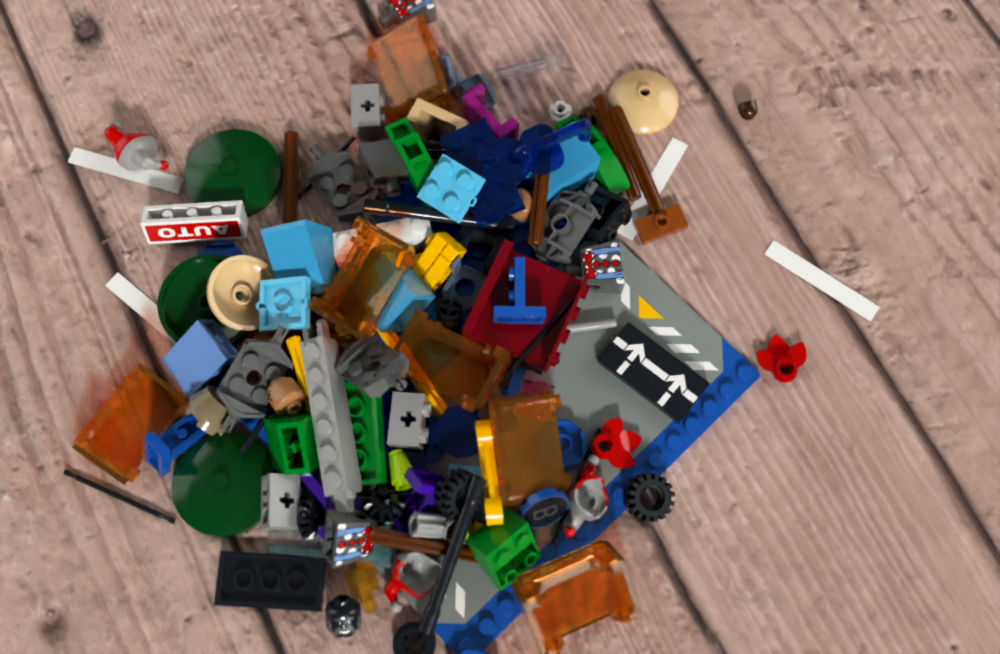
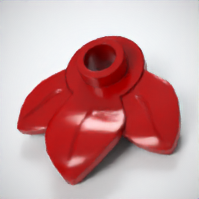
(781, 355)
(619, 444)

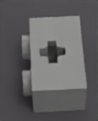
(364, 122)
(402, 408)
(273, 513)

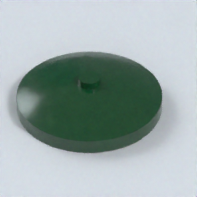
(234, 168)
(184, 298)
(219, 487)

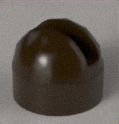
(748, 109)
(594, 115)

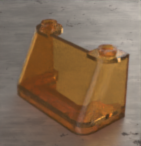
(409, 67)
(365, 280)
(452, 362)
(117, 430)
(527, 444)
(575, 594)

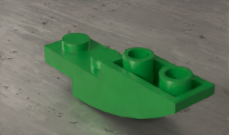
(411, 153)
(609, 172)

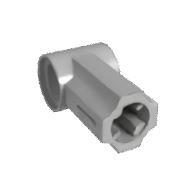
(431, 525)

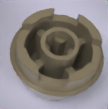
(208, 410)

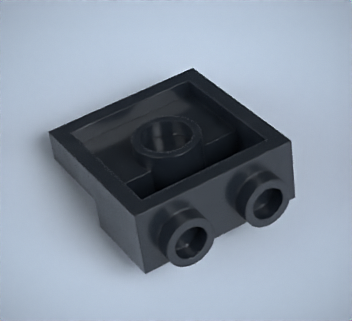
(613, 212)

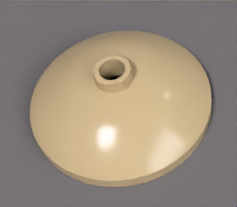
(645, 113)
(233, 276)

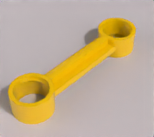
(488, 469)

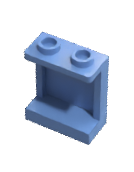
(199, 356)

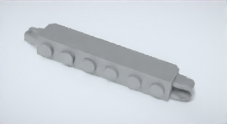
(331, 417)

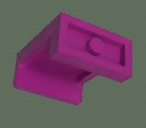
(475, 109)

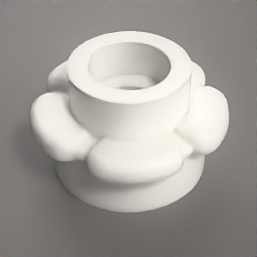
(559, 105)

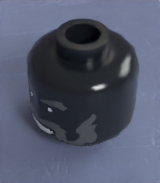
(343, 616)

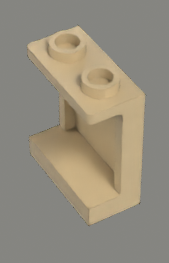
(427, 117)

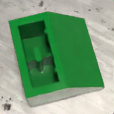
(292, 443)
(505, 549)

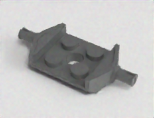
(339, 170)
(578, 212)
(365, 356)
(250, 399)

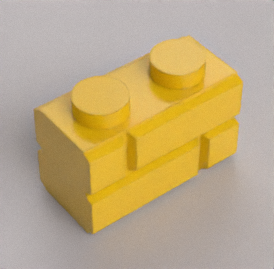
(436, 260)

